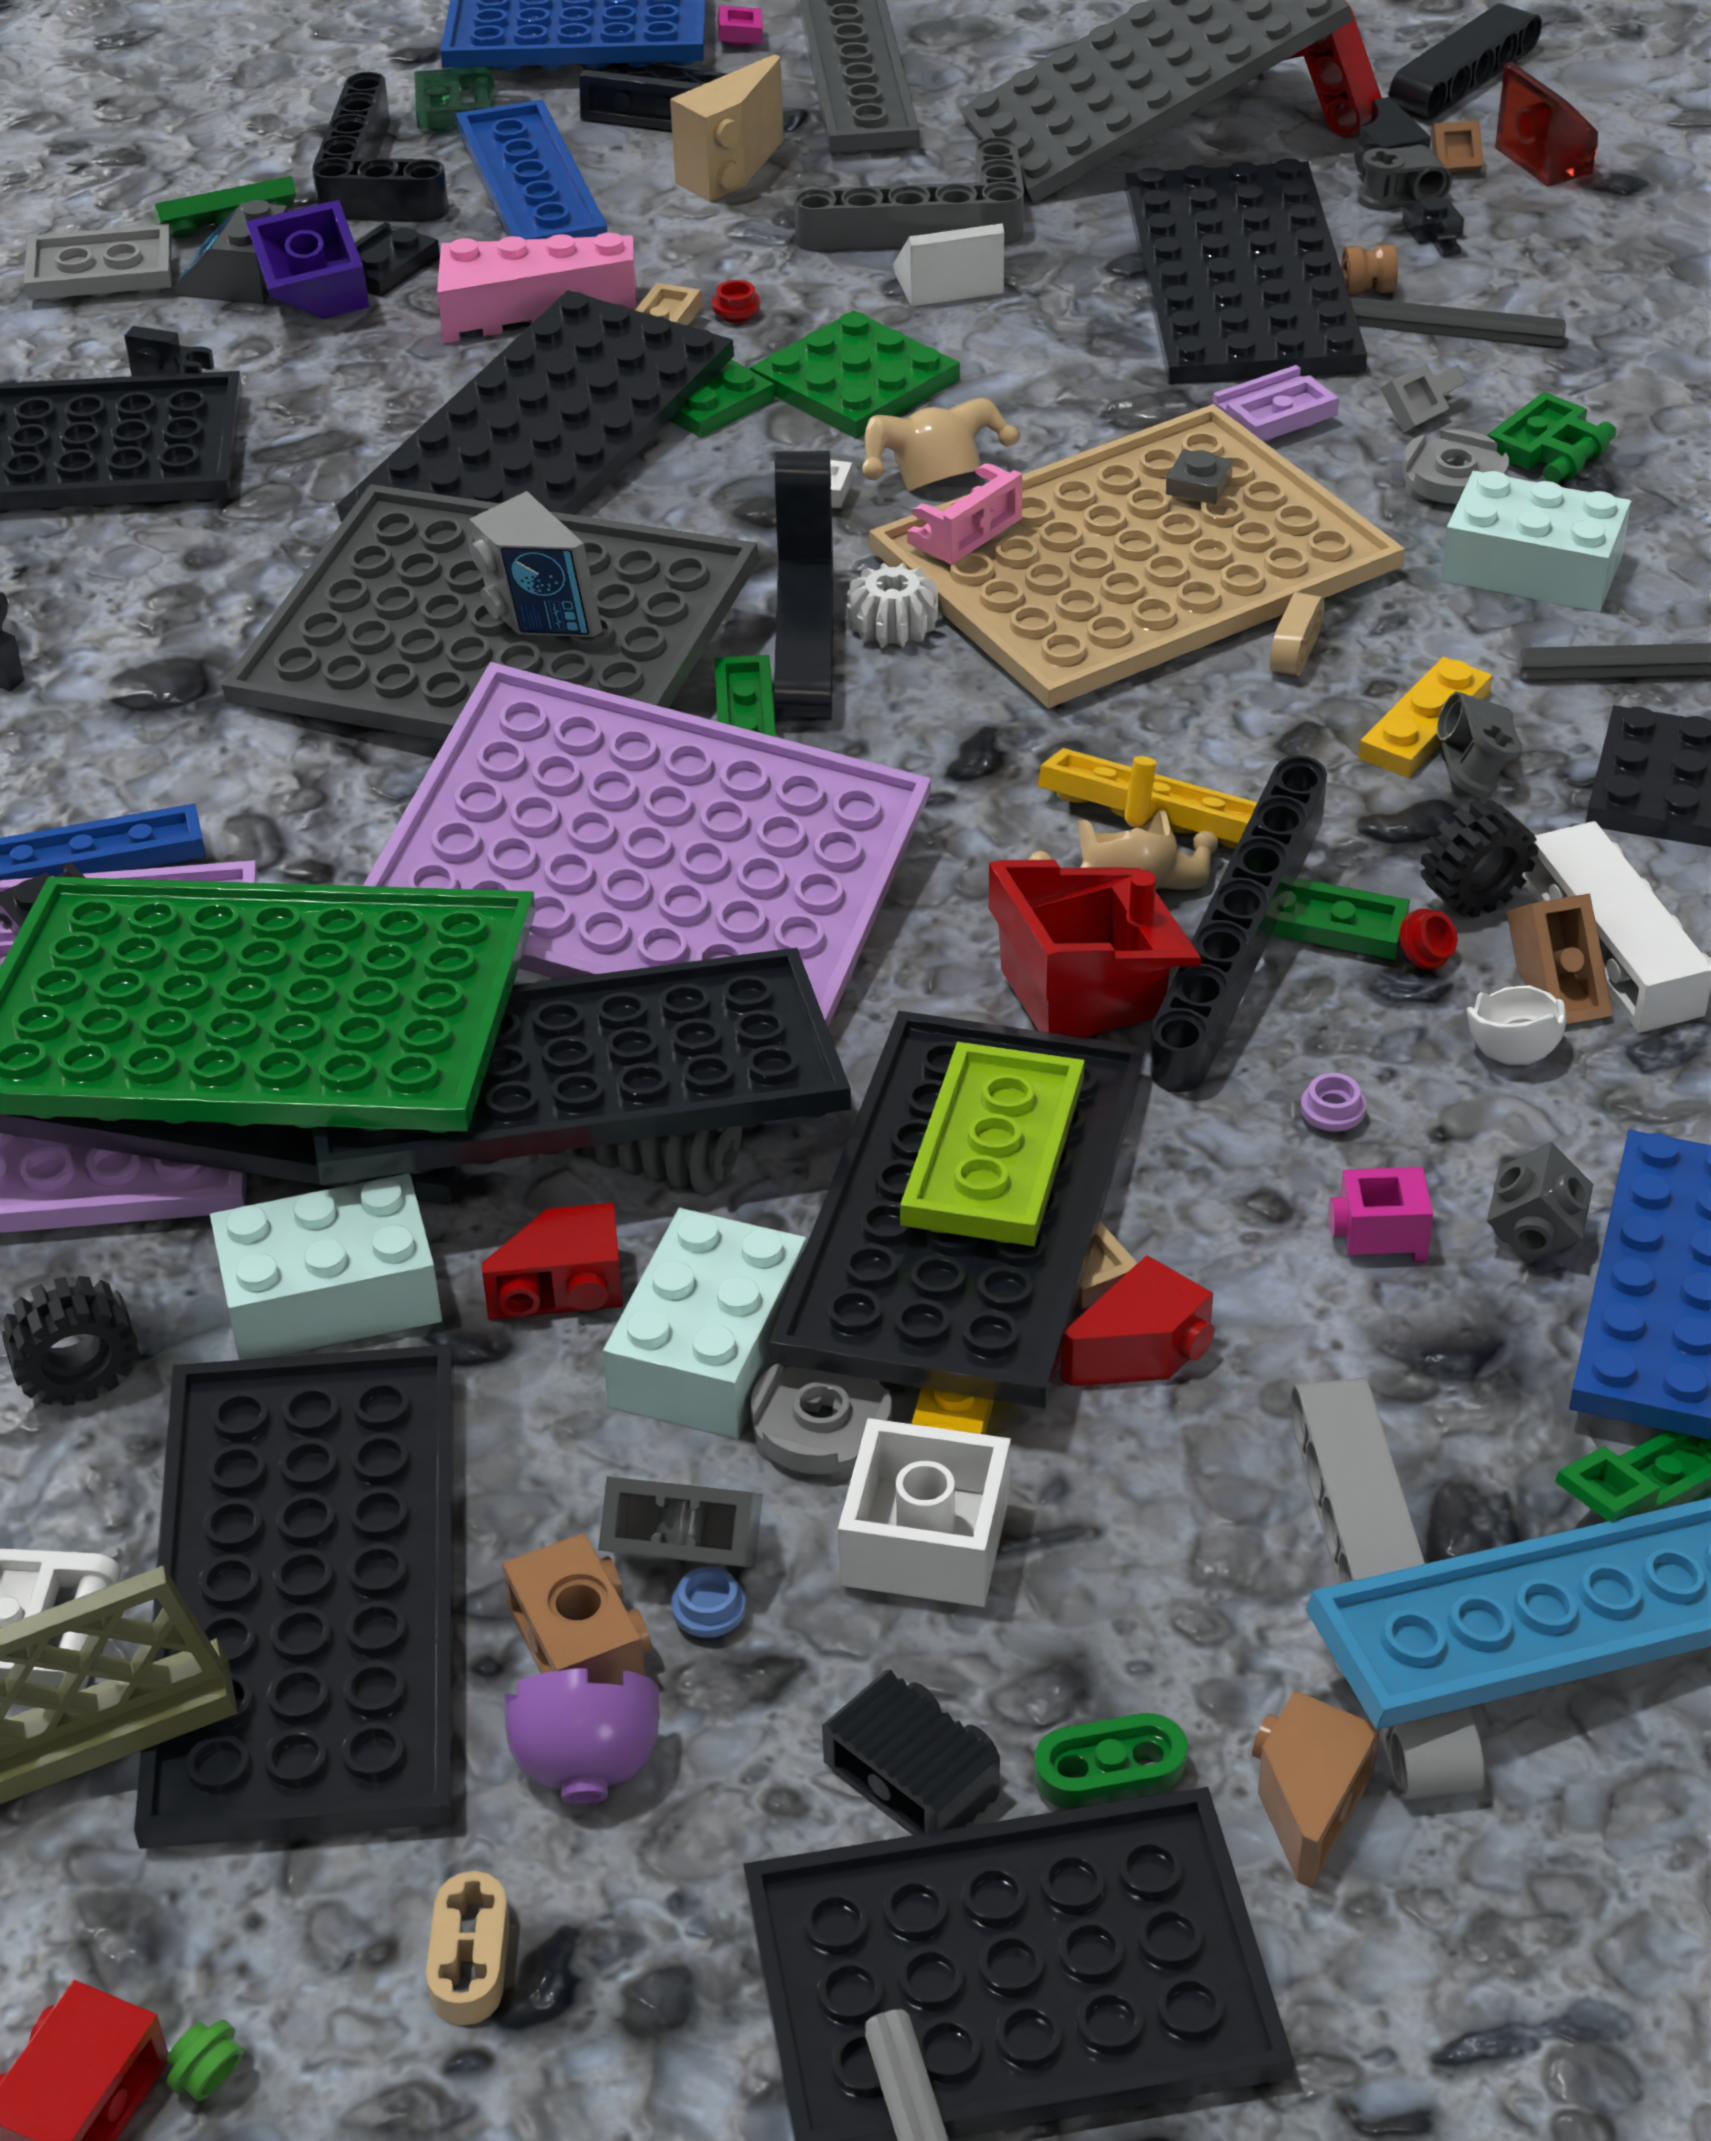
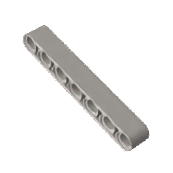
(1369, 1536)

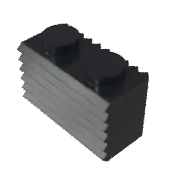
(912, 1756)

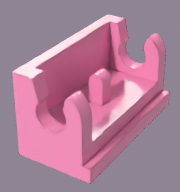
(972, 519)

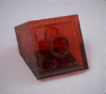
(1543, 130)

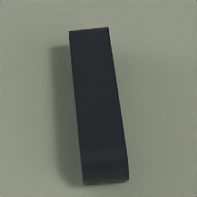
(1465, 60)

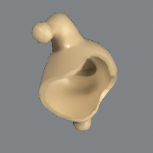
(934, 441)
(1148, 848)

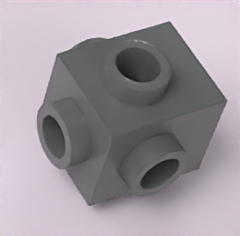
(1540, 1203)

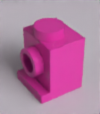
(1383, 1212)

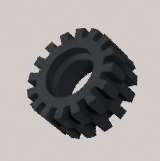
(1479, 858)
(61, 1315)

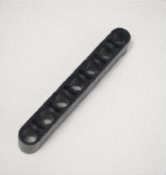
(1238, 924)

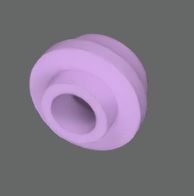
(1333, 1102)

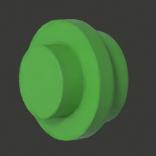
(203, 2059)

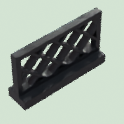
(636, 93)

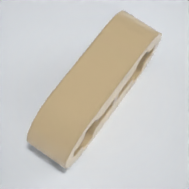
(1296, 634)
(452, 1946)

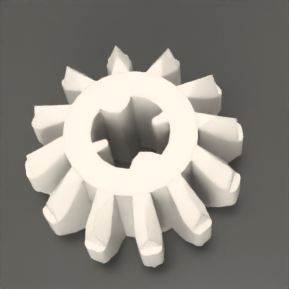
(892, 605)

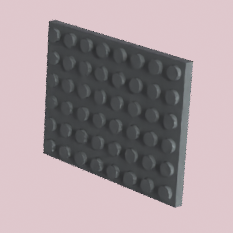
(397, 629)

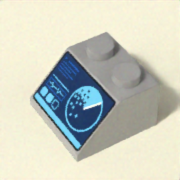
(533, 570)

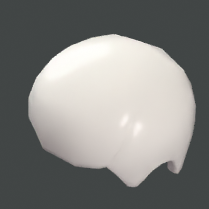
(1517, 1024)

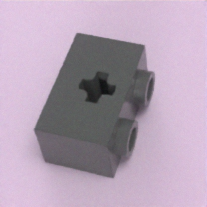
(680, 1522)

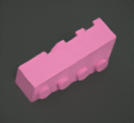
(521, 278)

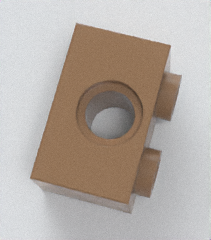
(573, 1612)

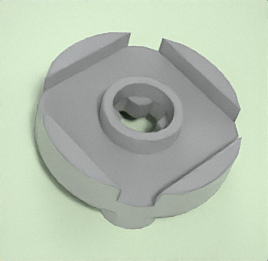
(1443, 466)
(810, 1443)

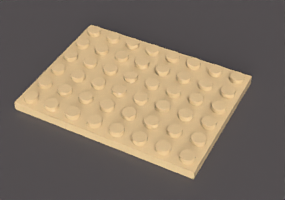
(1126, 577)

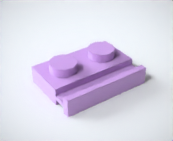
(1278, 403)

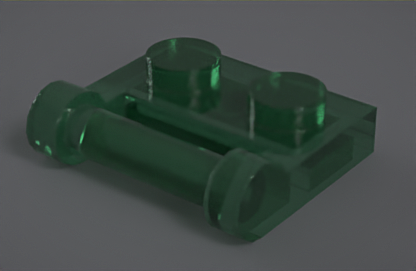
(439, 95)

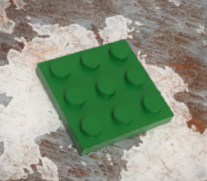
(856, 372)

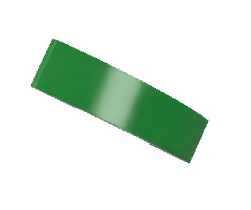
(1648, 1478)

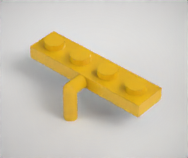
(1141, 793)

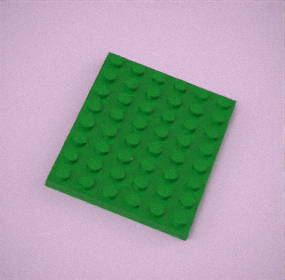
(257, 1002)

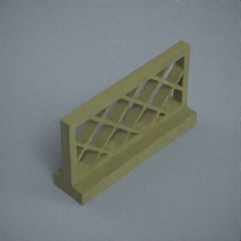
(116, 1717)

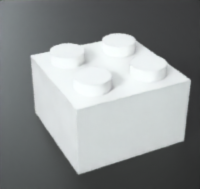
(924, 1512)

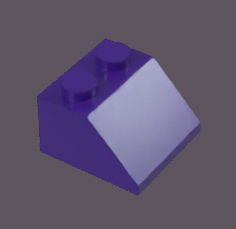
(311, 260)

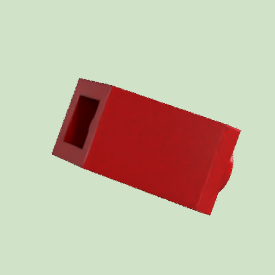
(556, 1265)

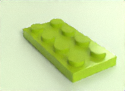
(993, 1144)

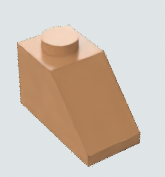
(1561, 954)
(1313, 1777)

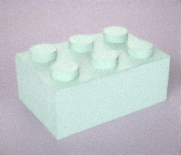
(1535, 540)
(326, 1267)
(701, 1323)

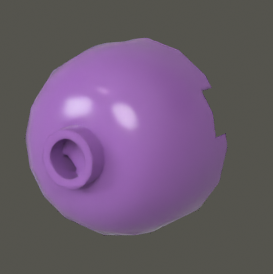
(582, 1732)

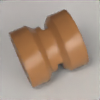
(1370, 269)

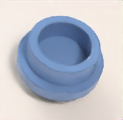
(708, 1602)

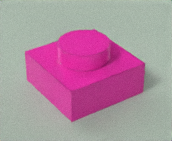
(739, 25)

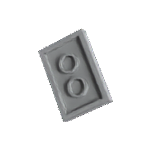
(98, 262)

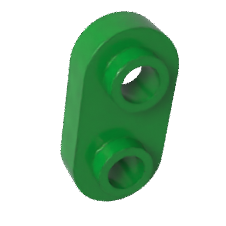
(1107, 1760)

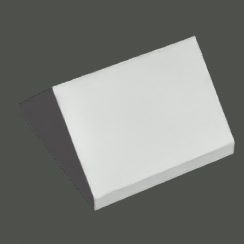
(952, 265)

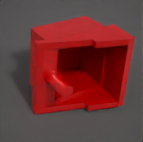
(1085, 943)

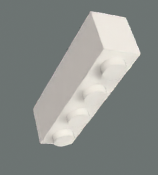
(1646, 955)

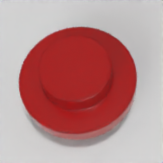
(735, 301)
(1428, 938)

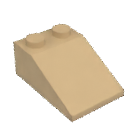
(727, 129)

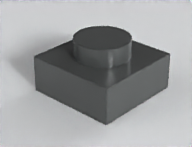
(1199, 476)

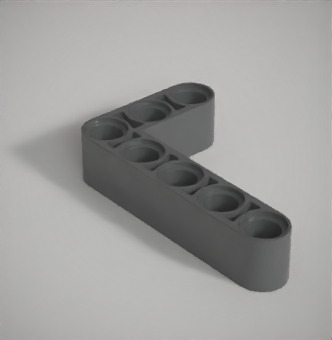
(891, 214)

